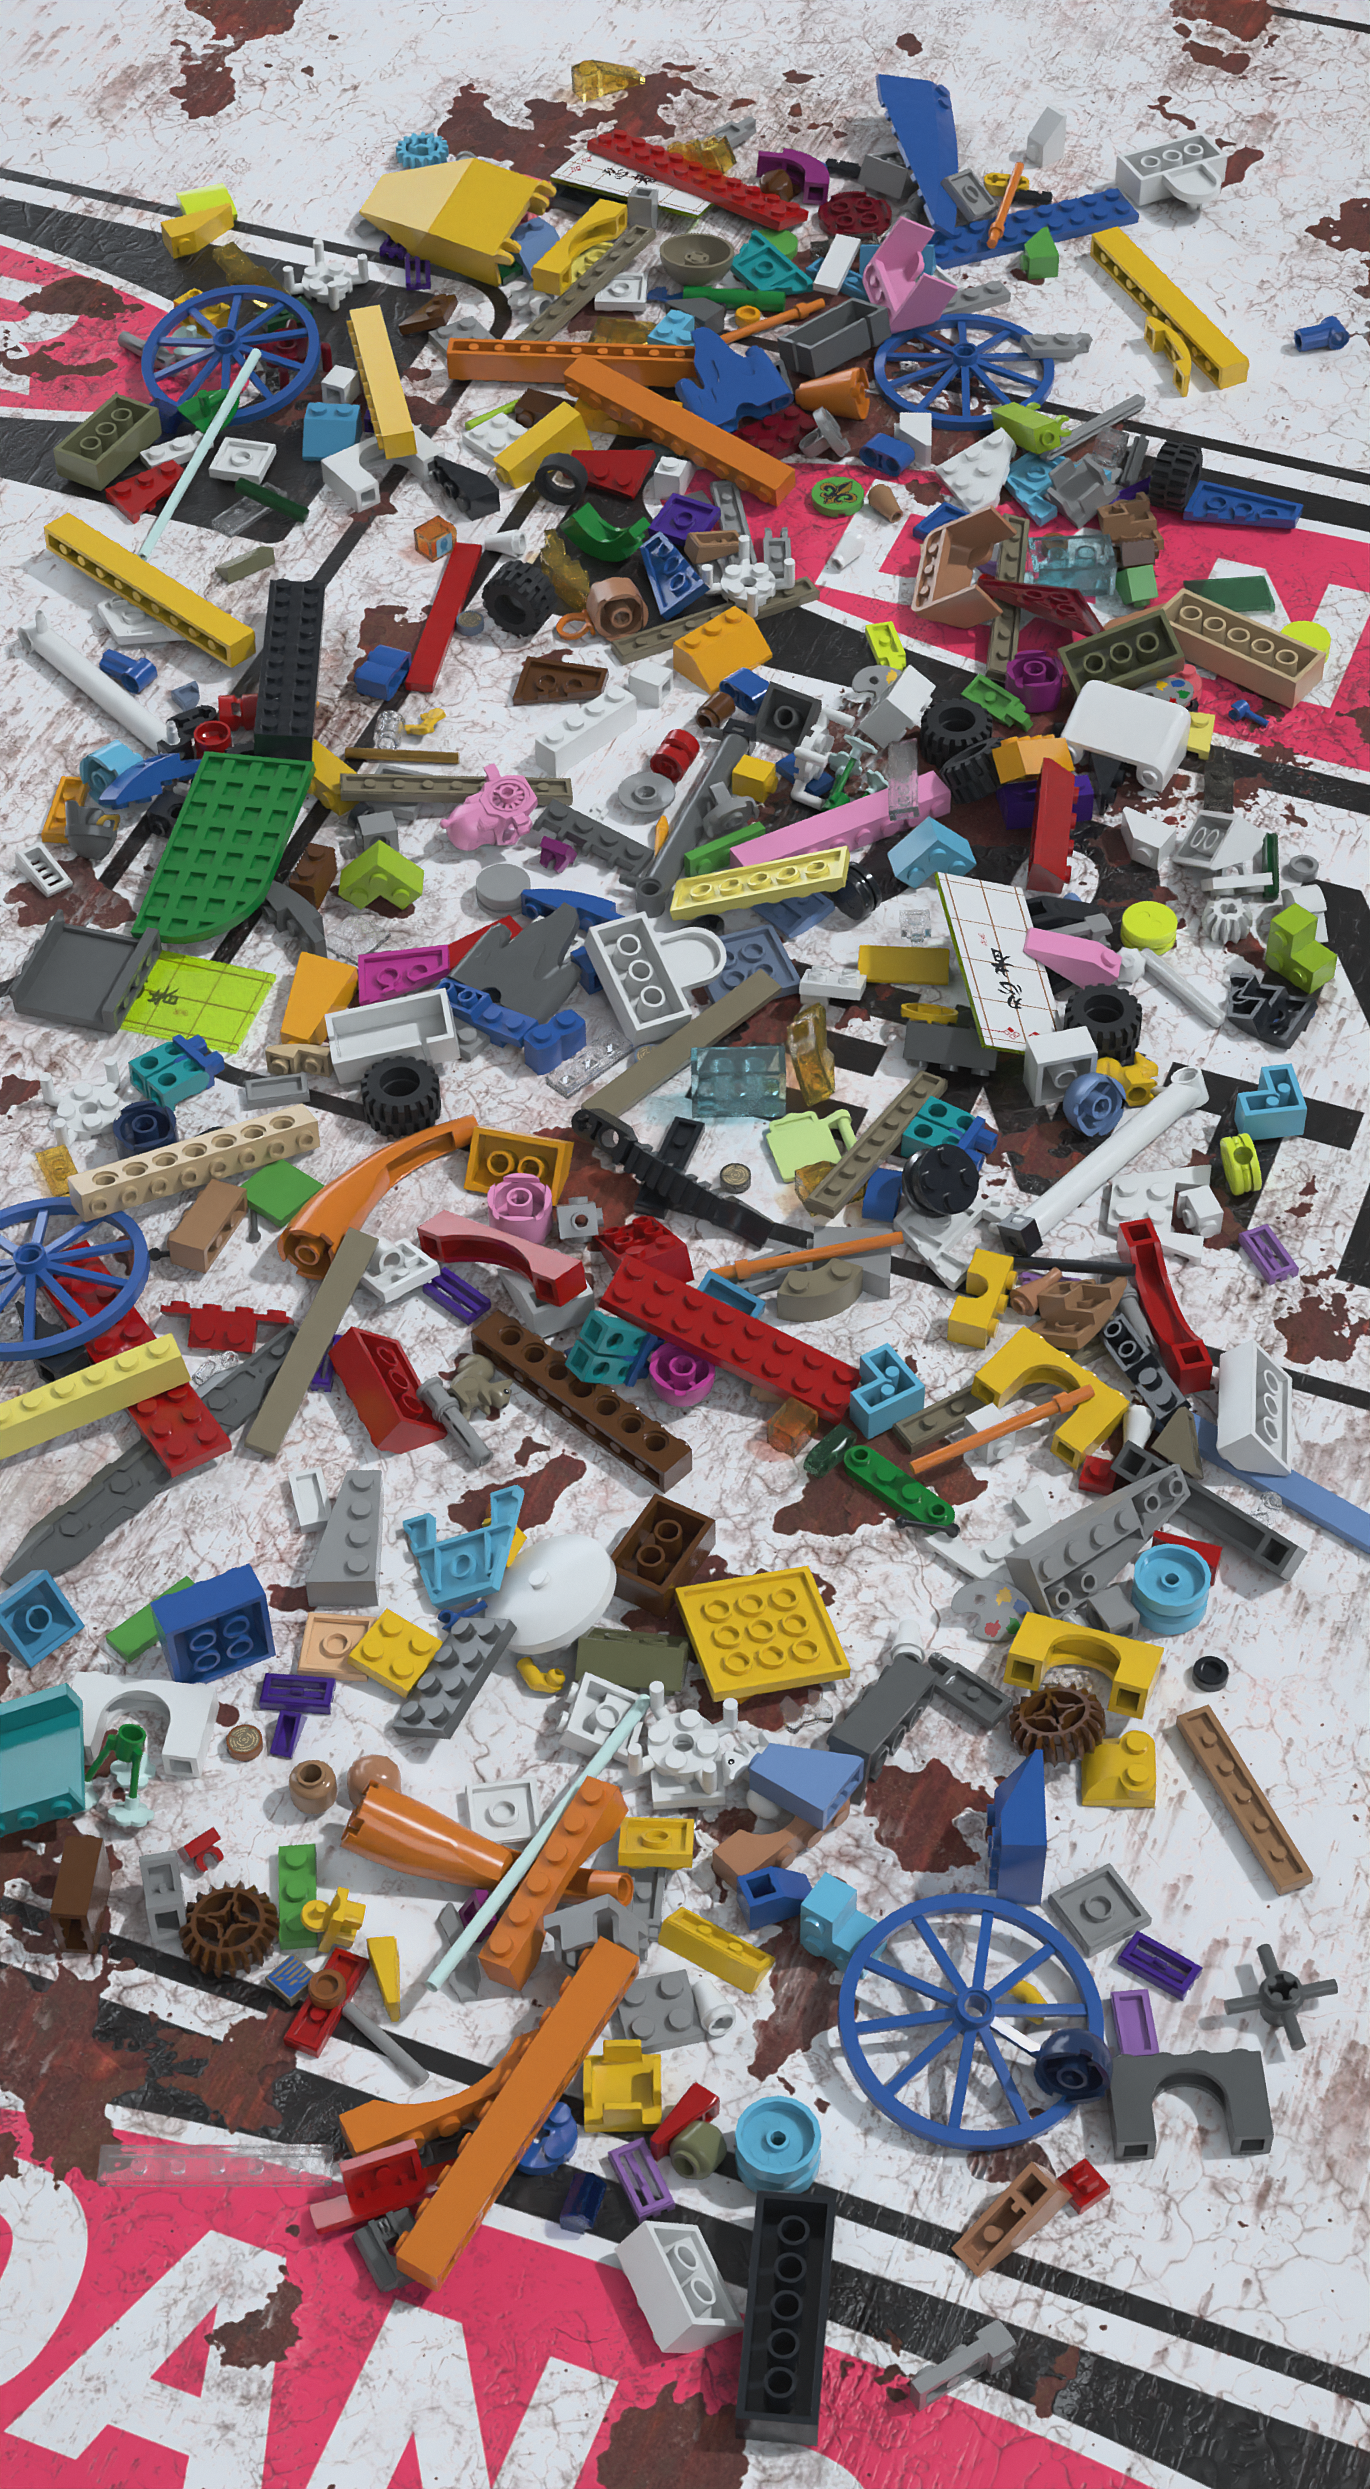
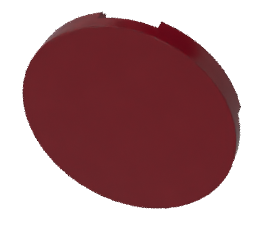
(854, 214)

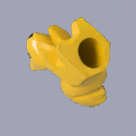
(1134, 1078)

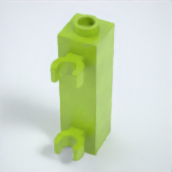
(1029, 427)

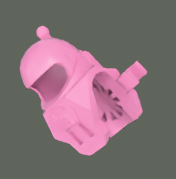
(483, 821)

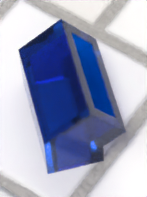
(169, 416)
(572, 2214)

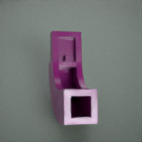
(803, 171)

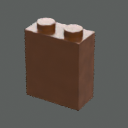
(81, 1894)

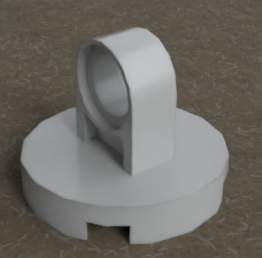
(824, 436)
(728, 813)

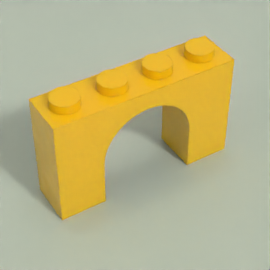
(1033, 1360)
(1053, 1642)

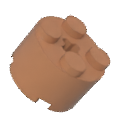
(616, 608)

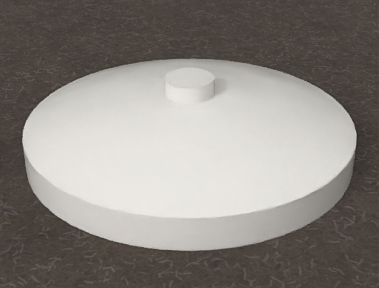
(554, 1592)

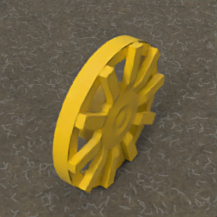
(929, 1012)

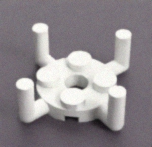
(325, 281)
(757, 575)
(814, 754)
(84, 1097)
(682, 1727)

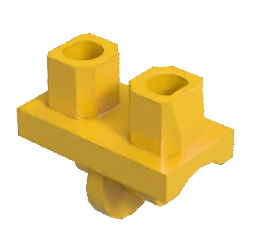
(338, 1920)

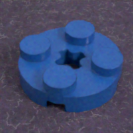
(553, 2150)

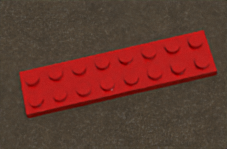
(730, 1339)

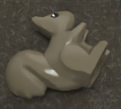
(473, 1387)

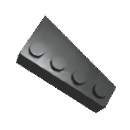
(883, 1717)

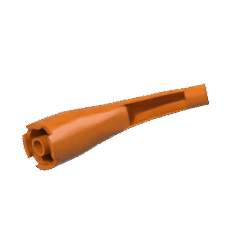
(348, 1200)
(429, 1845)

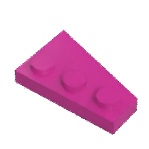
(400, 971)

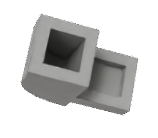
(643, 207)
(163, 1895)

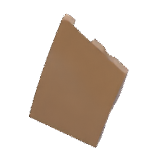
(1130, 519)
(1076, 1310)

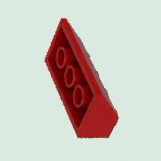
(1051, 829)
(384, 1391)

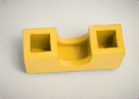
(976, 1319)

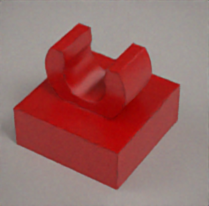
(199, 1847)
(1085, 2185)

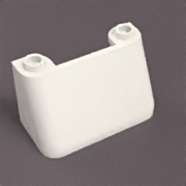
(1130, 730)

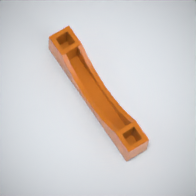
(520, 1933)
(386, 2124)

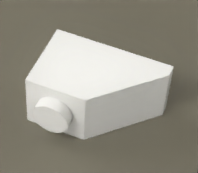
(1047, 137)
(917, 432)
(672, 477)
(1147, 838)

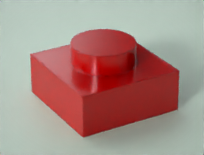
(1097, 1476)

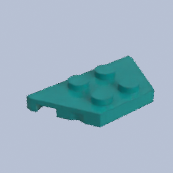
(768, 269)

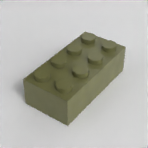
(107, 441)
(1124, 654)

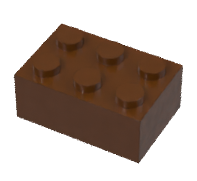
(661, 1554)

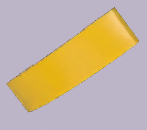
(1163, 338)

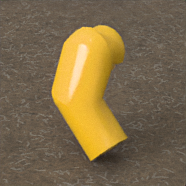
(538, 1681)
(1030, 1995)

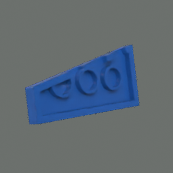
(1235, 506)
(670, 576)

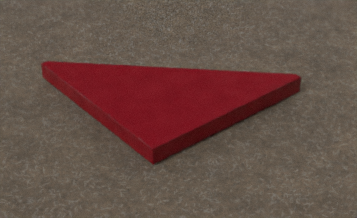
(1054, 603)

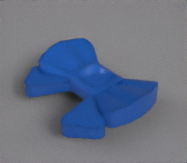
(660, 294)

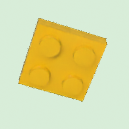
(395, 1653)
(656, 1843)

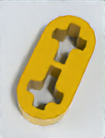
(997, 183)

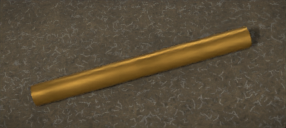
(402, 755)

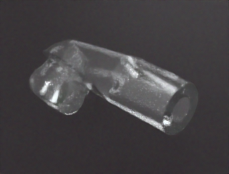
(214, 1364)
(1268, 1508)

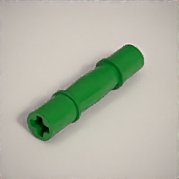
(735, 298)

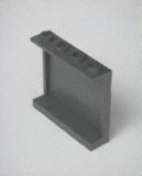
(84, 975)

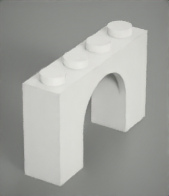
(348, 474)
(186, 1706)

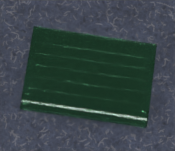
(1235, 593)

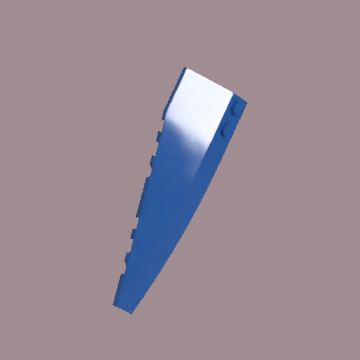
(926, 141)

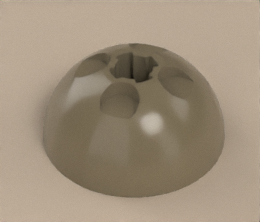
(696, 258)

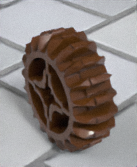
(1058, 1722)
(238, 1943)

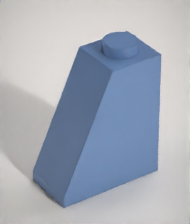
(806, 1780)

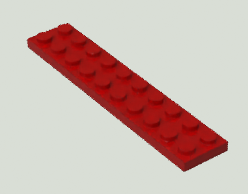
(698, 180)
(172, 1422)

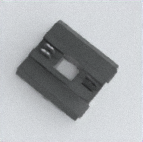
(374, 2243)

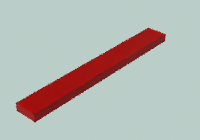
(442, 617)

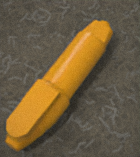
(661, 833)

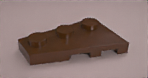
(556, 681)

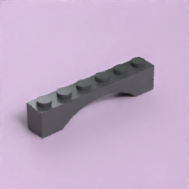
(1218, 1515)

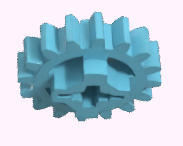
(422, 150)

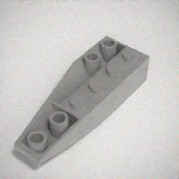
(1095, 1543)

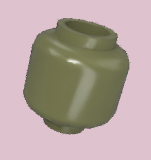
(697, 2150)

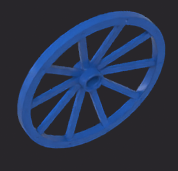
(231, 345)
(963, 362)
(35, 1265)
(962, 2022)

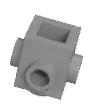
(566, 1219)

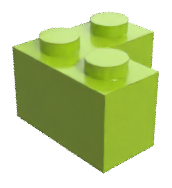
(382, 873)
(1295, 951)

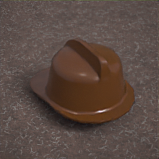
(779, 183)

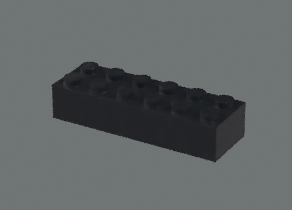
(786, 2318)

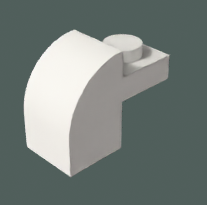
(1312, 900)

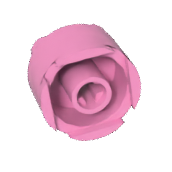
(521, 1207)

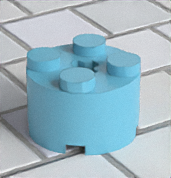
(105, 765)

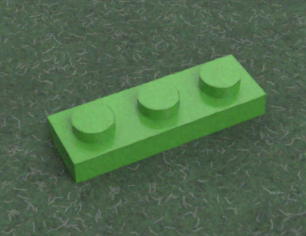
(717, 853)
(296, 1888)

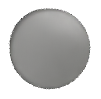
(500, 890)

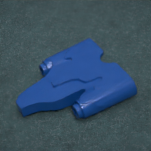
(731, 383)

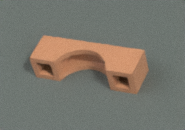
(751, 1852)

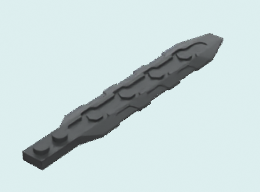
(136, 1476)

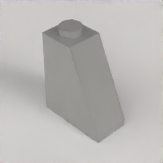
(875, 1262)

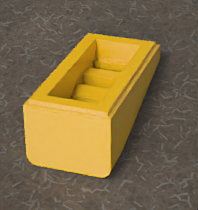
(385, 1963)

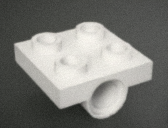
(1246, 883)
(821, 984)
(398, 1269)

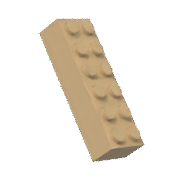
(1244, 649)

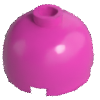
(680, 1376)

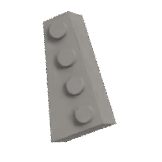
(350, 1549)

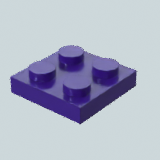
(683, 516)

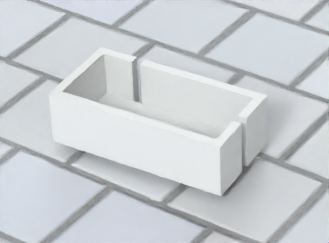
(402, 1027)

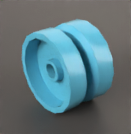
(1170, 1588)
(778, 2145)

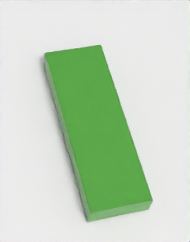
(139, 1631)

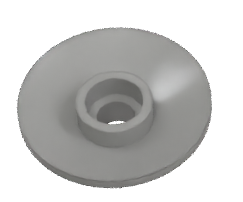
(646, 793)

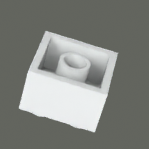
(898, 707)
(1055, 1061)

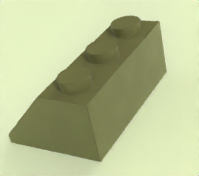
(634, 1658)

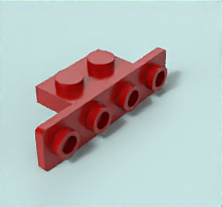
(224, 1330)
(377, 2185)

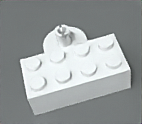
(1180, 167)
(650, 972)

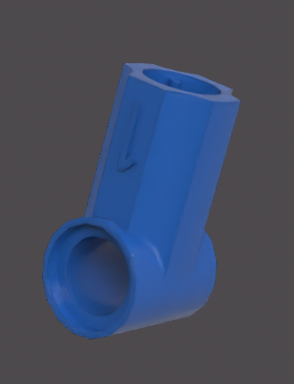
(1327, 333)
(132, 673)

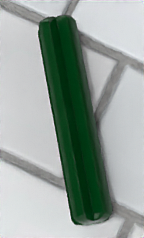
(272, 500)
(1270, 863)

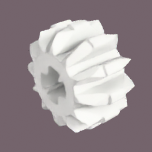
(1227, 919)

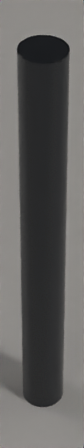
(1075, 1266)

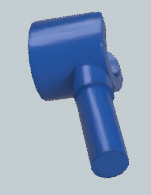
(1242, 709)
(451, 1617)

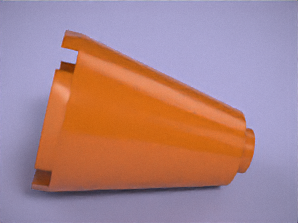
(838, 393)

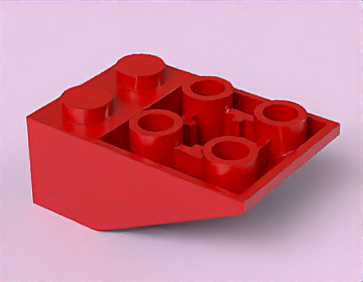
(649, 1243)

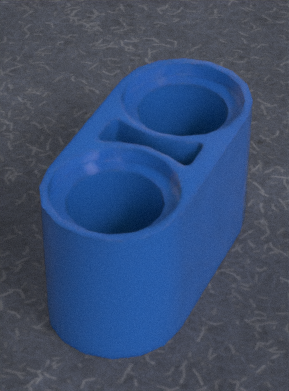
(887, 454)
(745, 689)
(883, 1195)

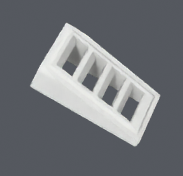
(38, 852)

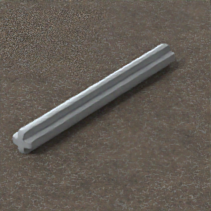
(1095, 426)

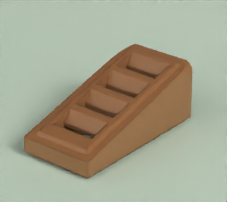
(711, 545)

